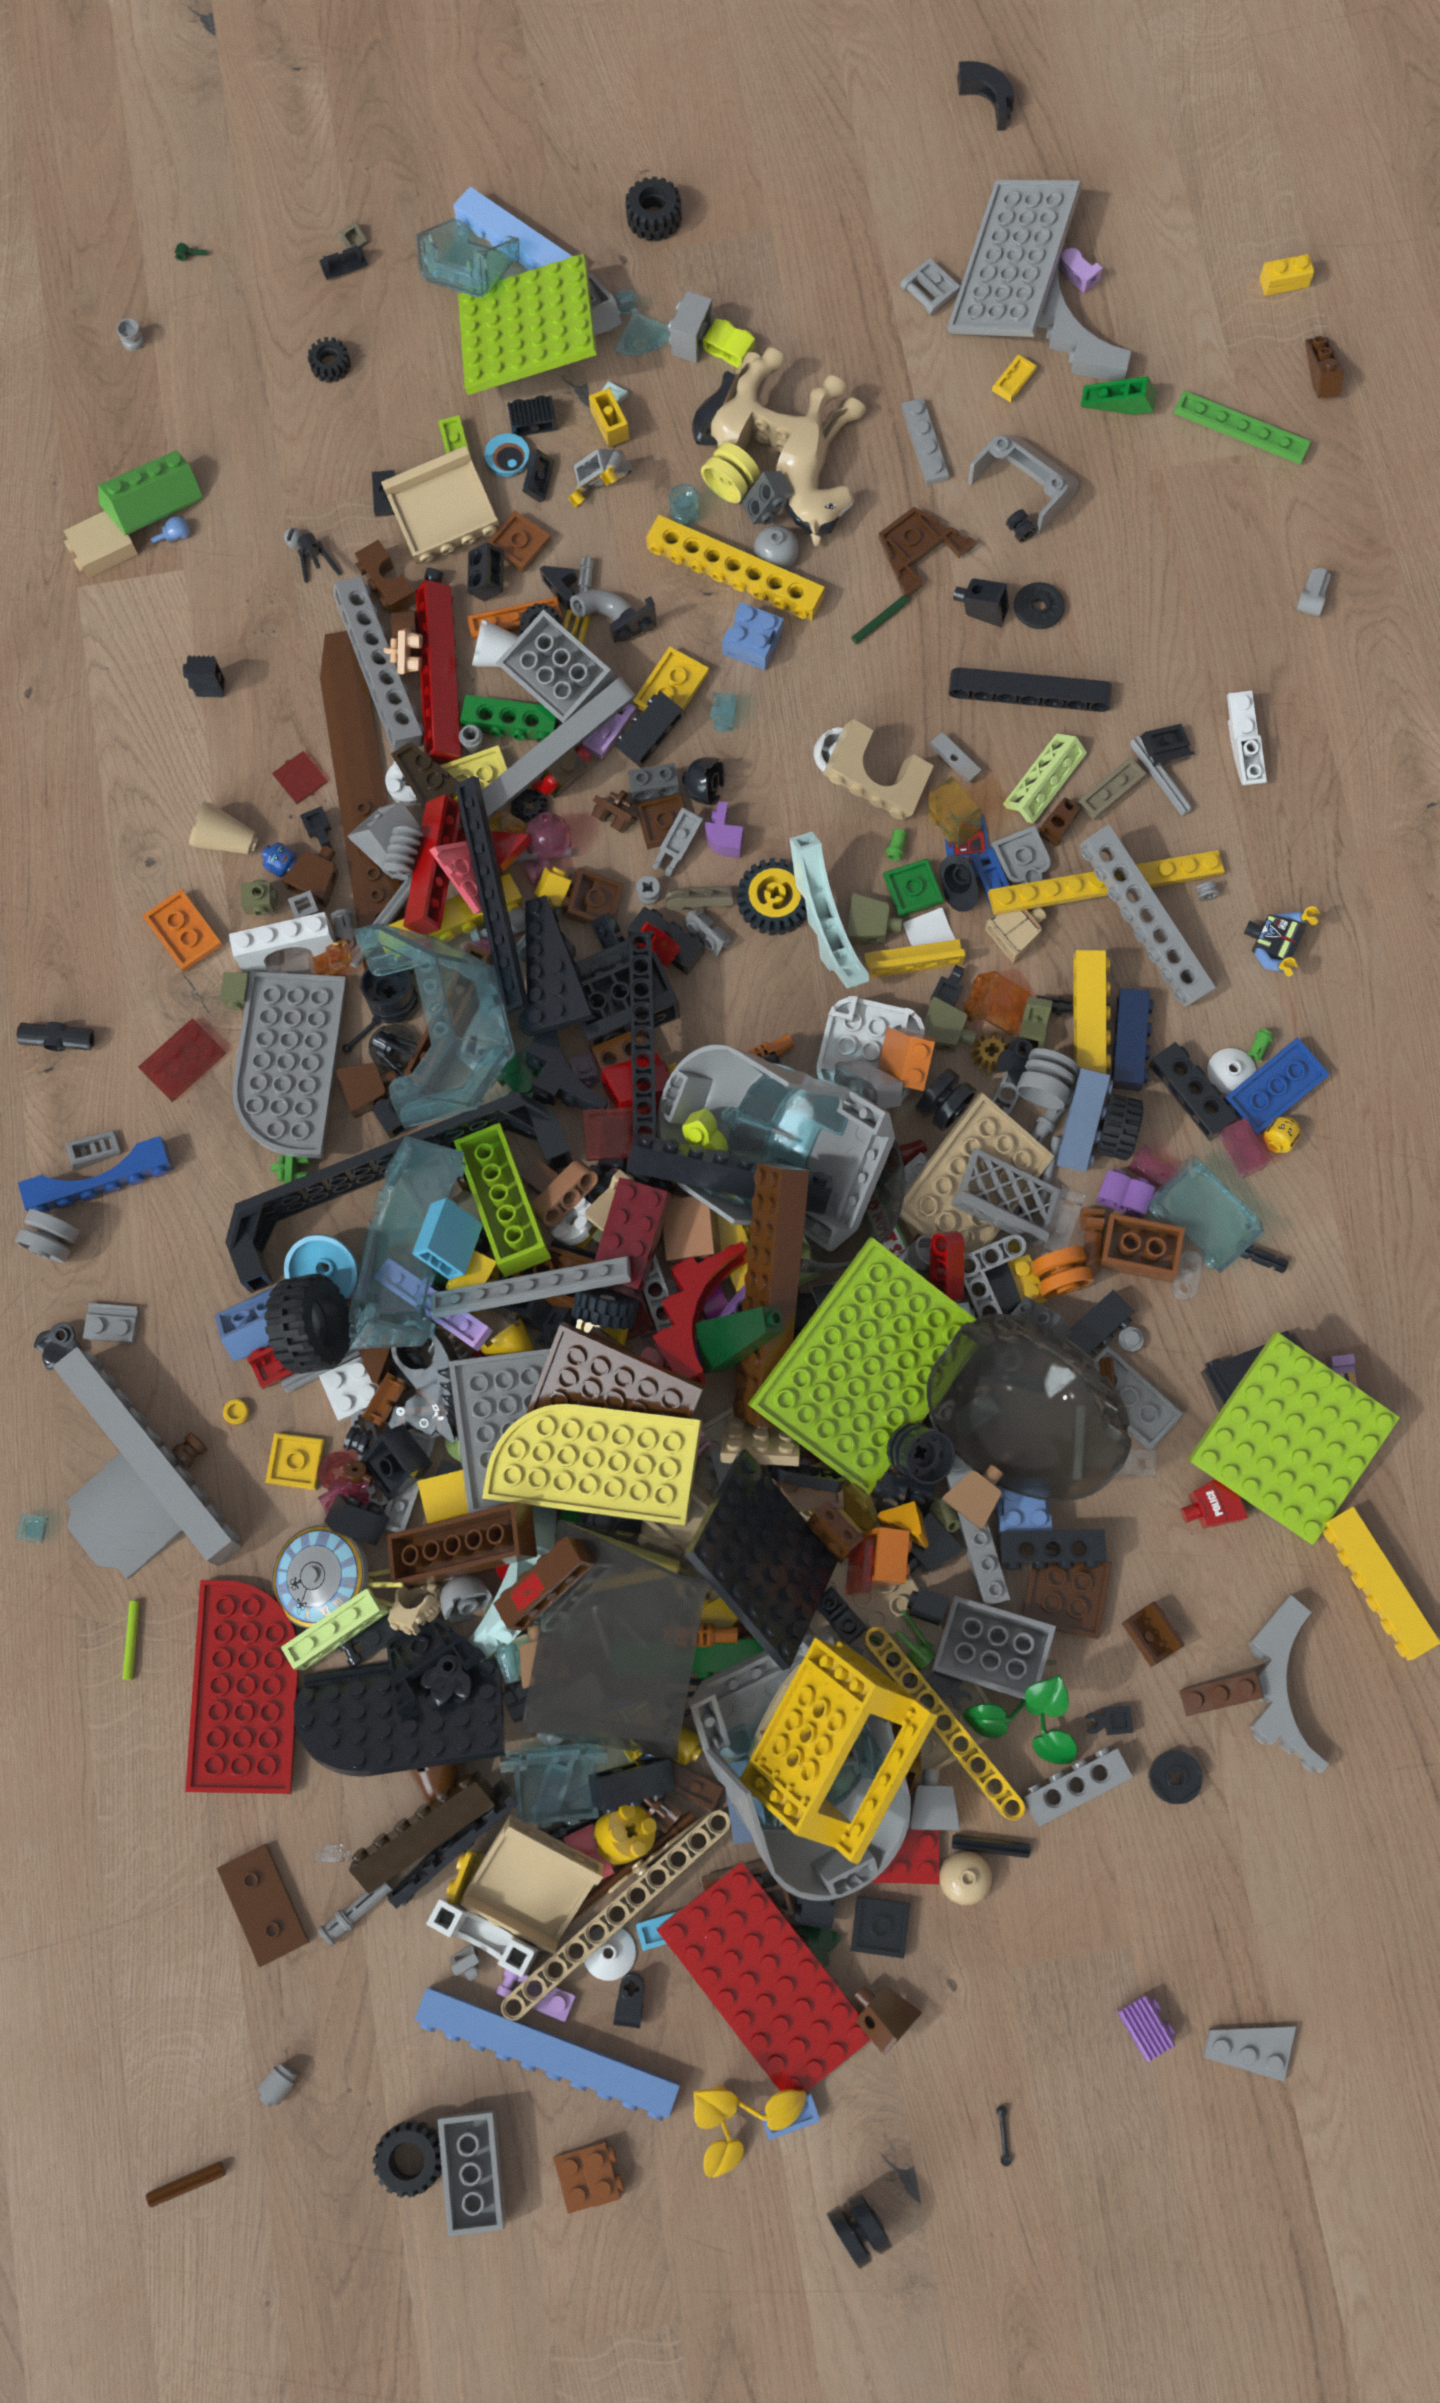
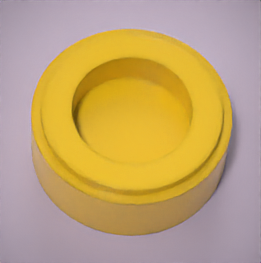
(236, 1412)

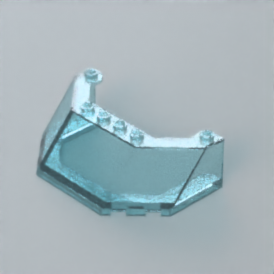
(462, 1019)
(391, 1281)

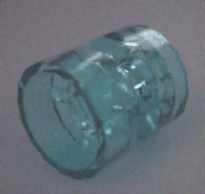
(684, 504)

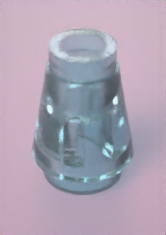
(509, 1662)

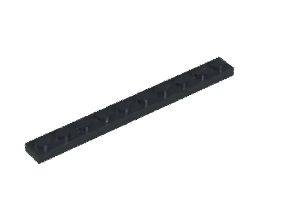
(491, 894)

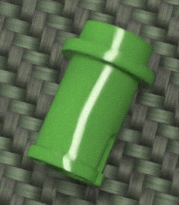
(895, 850)
(1260, 1044)

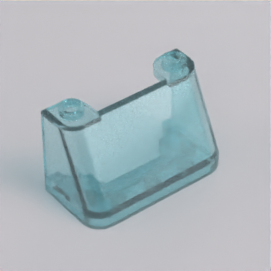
(462, 265)
(1208, 1211)

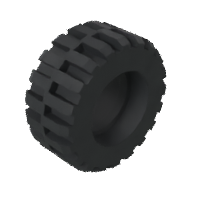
(307, 1323)

